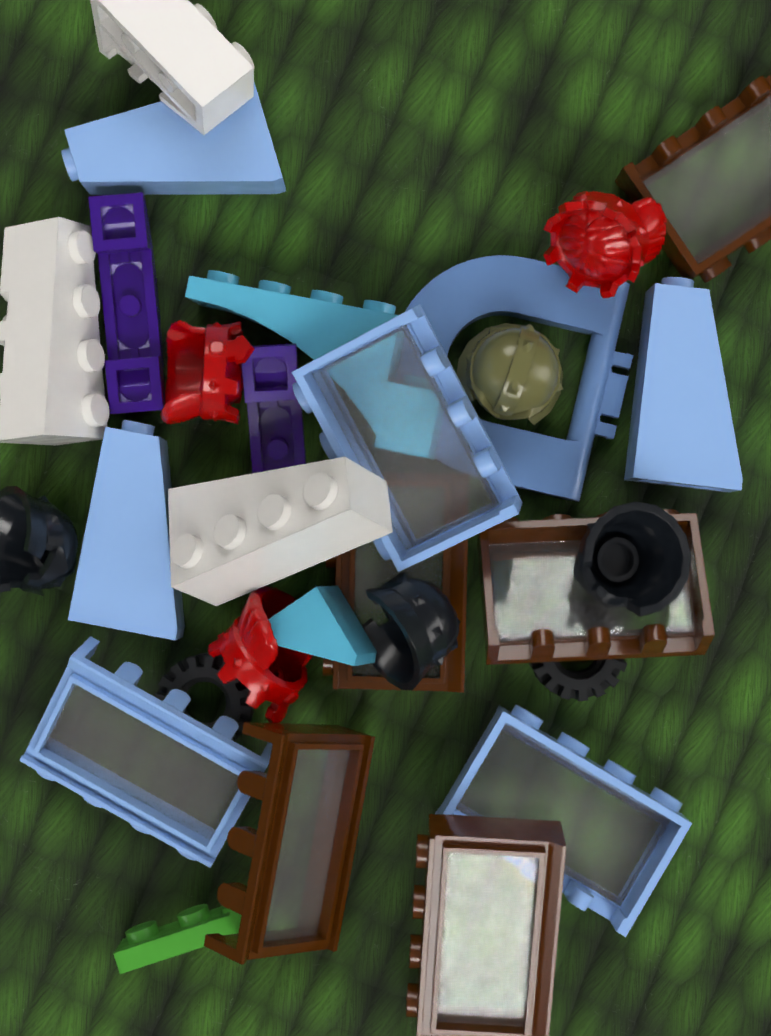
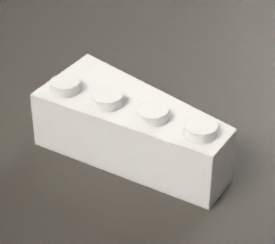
(51, 336)
(270, 525)

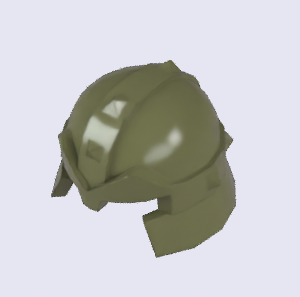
(512, 372)

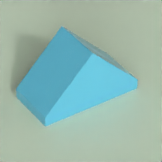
(324, 627)

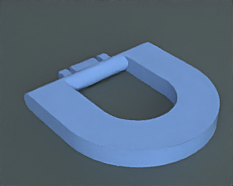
(540, 295)

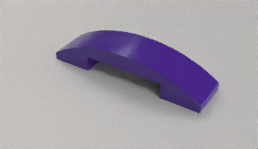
(129, 302)
(272, 408)

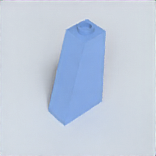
(165, 155)
(680, 397)
(126, 541)

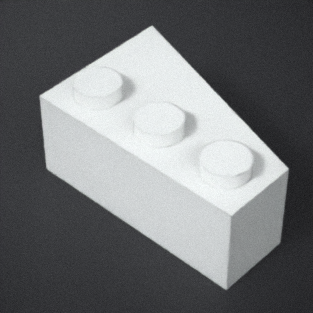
(181, 53)

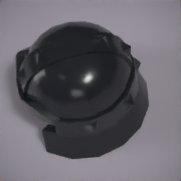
(35, 543)
(634, 558)
(418, 632)

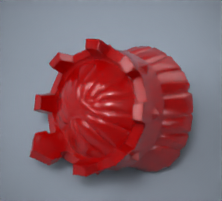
(604, 239)
(204, 372)
(257, 660)

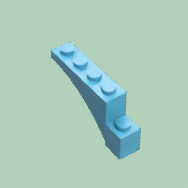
(312, 323)

